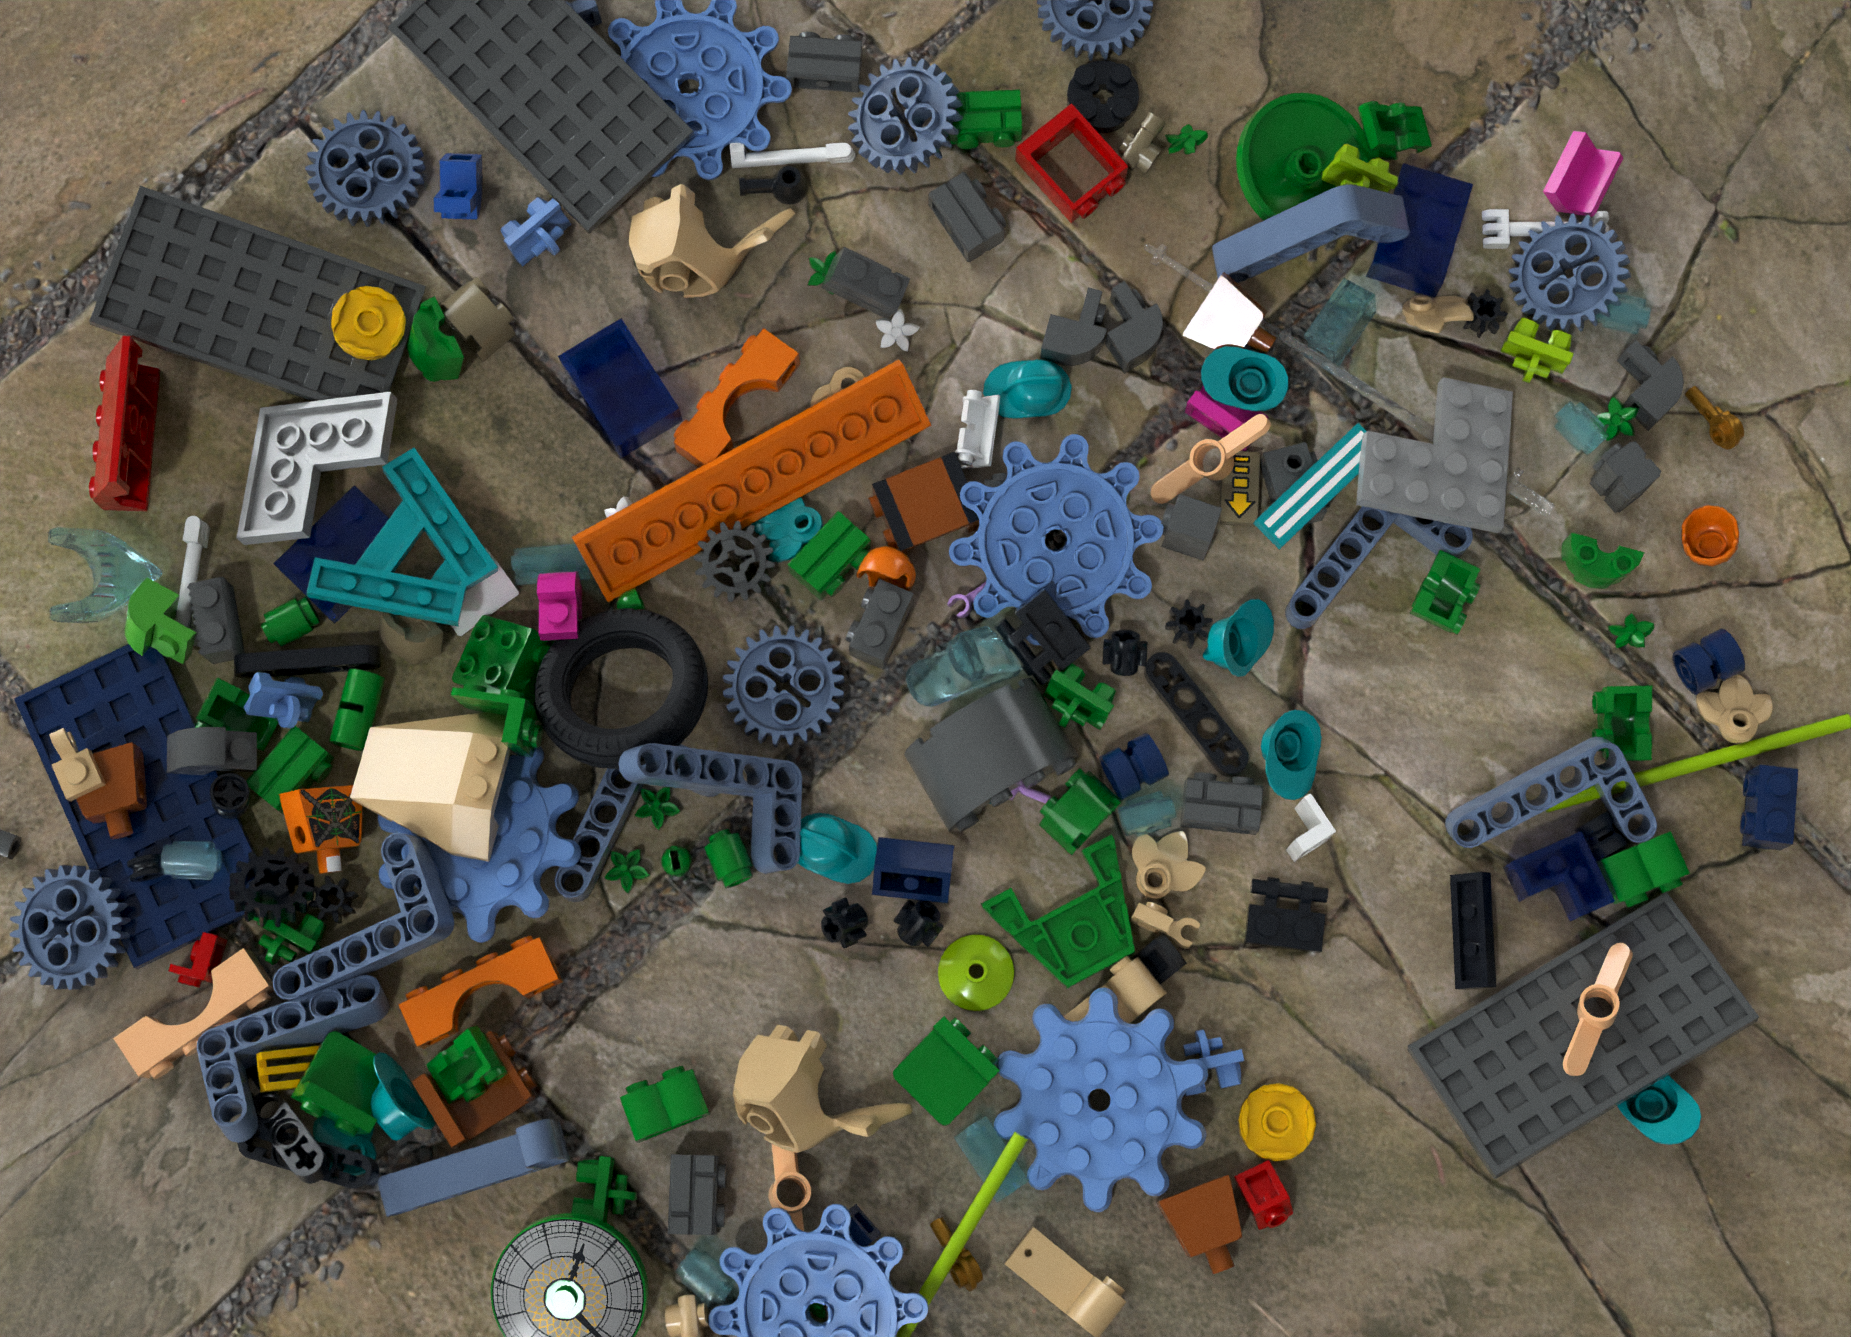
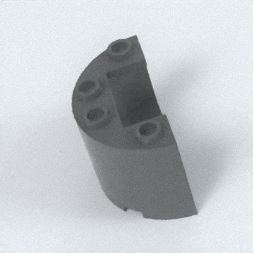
(989, 752)

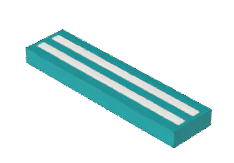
(1313, 489)

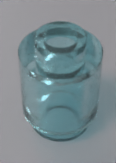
(1628, 316)
(1580, 427)
(1146, 814)
(191, 860)
(705, 1277)

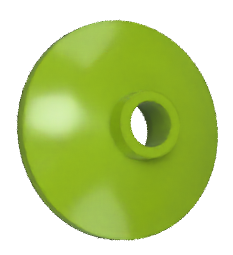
(967, 991)

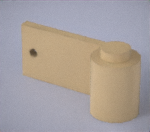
(1134, 988)
(1066, 1283)

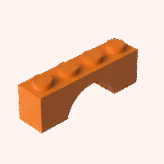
(763, 366)
(435, 1012)

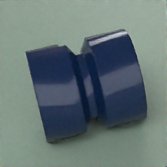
(1712, 660)
(1134, 766)

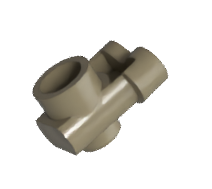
(1139, 150)

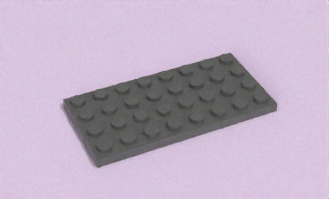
(548, 96)
(242, 299)
(1505, 1056)

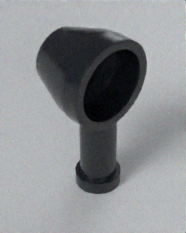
(782, 191)

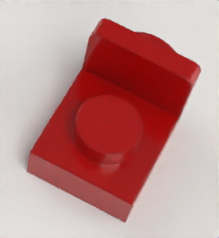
(205, 956)
(1265, 1195)

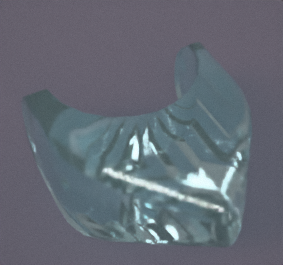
(115, 572)
(966, 666)

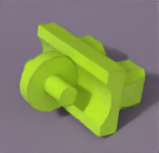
(1349, 169)
(1534, 355)

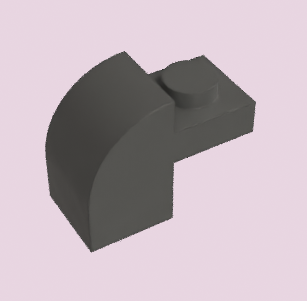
(1139, 334)
(1074, 341)
(1659, 383)
(210, 749)

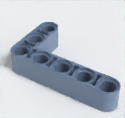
(1309, 225)
(1363, 542)
(729, 779)
(1554, 792)
(605, 833)
(379, 937)
(273, 1025)
(528, 1151)

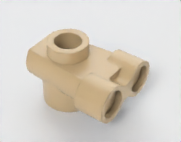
(687, 1317)

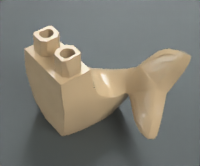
(679, 253)
(780, 1093)

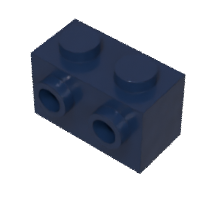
(1769, 807)
(912, 870)

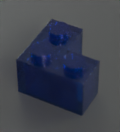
(1567, 868)

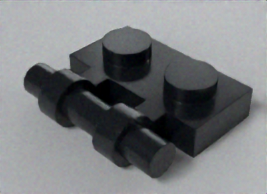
(1050, 628)
(1286, 927)

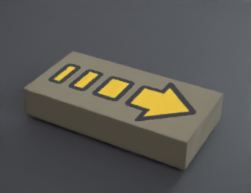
(1241, 491)

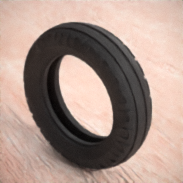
(607, 633)

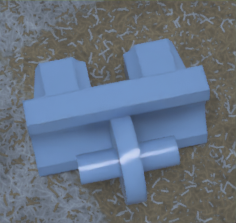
(538, 232)
(285, 700)
(1225, 1064)

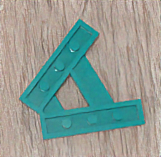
(372, 579)

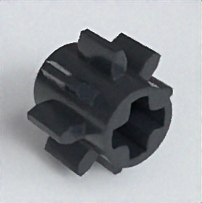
(1492, 307)
(1196, 617)
(1125, 652)
(328, 908)
(844, 922)
(918, 923)

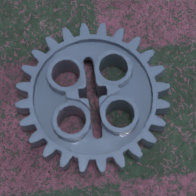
(1109, 29)
(933, 99)
(349, 143)
(1555, 246)
(762, 711)
(85, 954)

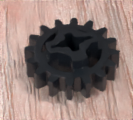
(271, 888)

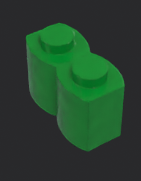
(1643, 869)
(665, 1104)

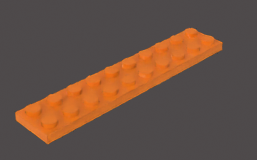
(752, 480)

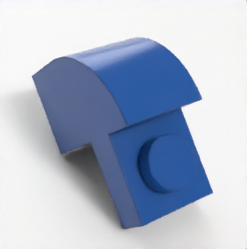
(460, 186)

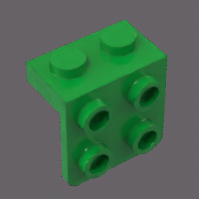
(502, 657)
(522, 722)
(946, 1070)
(340, 1085)

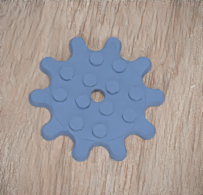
(724, 65)
(1065, 498)
(520, 855)
(1143, 1107)
(812, 1269)

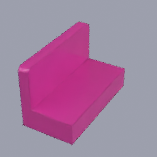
(1581, 176)
(1217, 416)

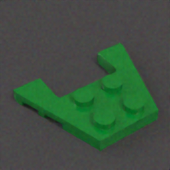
(1081, 934)

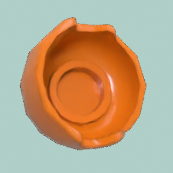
(1710, 535)
(888, 565)

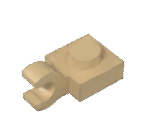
(77, 770)
(1155, 920)

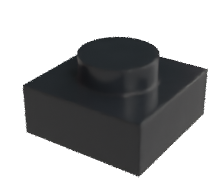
(1161, 958)

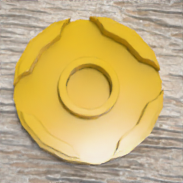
(368, 323)
(1276, 1122)

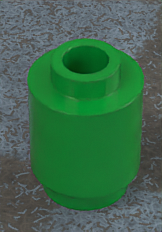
(290, 621)
(729, 858)

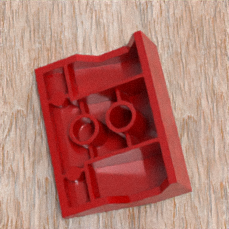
(125, 431)

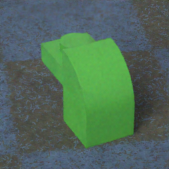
(153, 625)

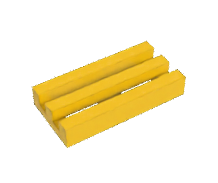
(264, 1071)

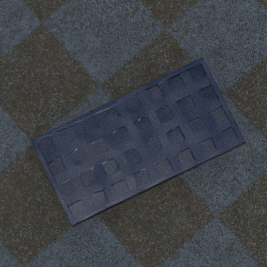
(140, 702)

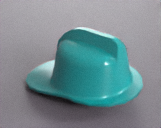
(1244, 378)
(1029, 388)
(1241, 638)
(1292, 753)
(836, 848)
(396, 1101)
(1663, 1112)

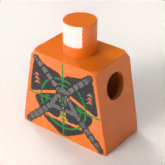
(323, 823)

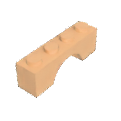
(237, 986)

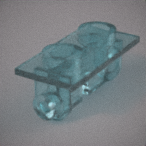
(547, 559)
(983, 1148)

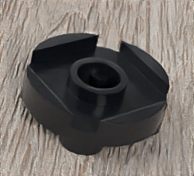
(1115, 80)

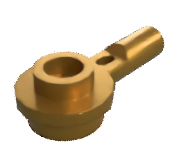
(1725, 427)
(965, 1270)

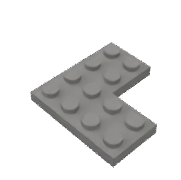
(297, 445)
(1456, 477)

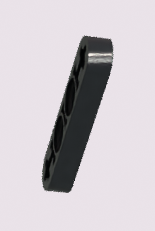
(308, 661)
(1191, 717)
(281, 1121)
(334, 1175)

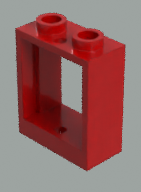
(1048, 137)

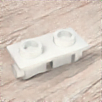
(977, 440)

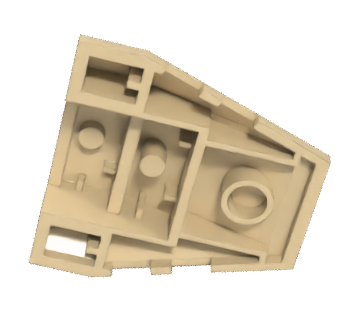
(437, 779)

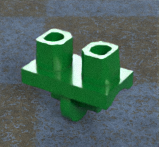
(1078, 702)
(305, 938)
(601, 1173)

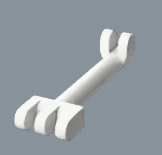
(832, 152)
(1505, 229)
(196, 536)

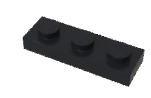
(1473, 931)

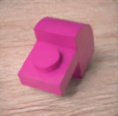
(559, 605)

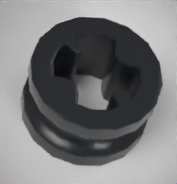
(145, 868)

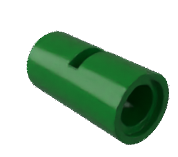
(357, 709)

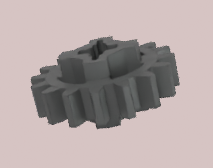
(728, 544)

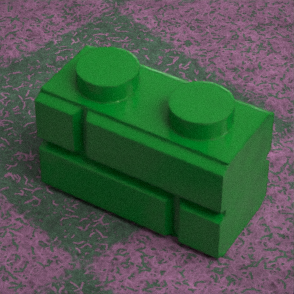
(988, 119)
(830, 556)
(289, 767)

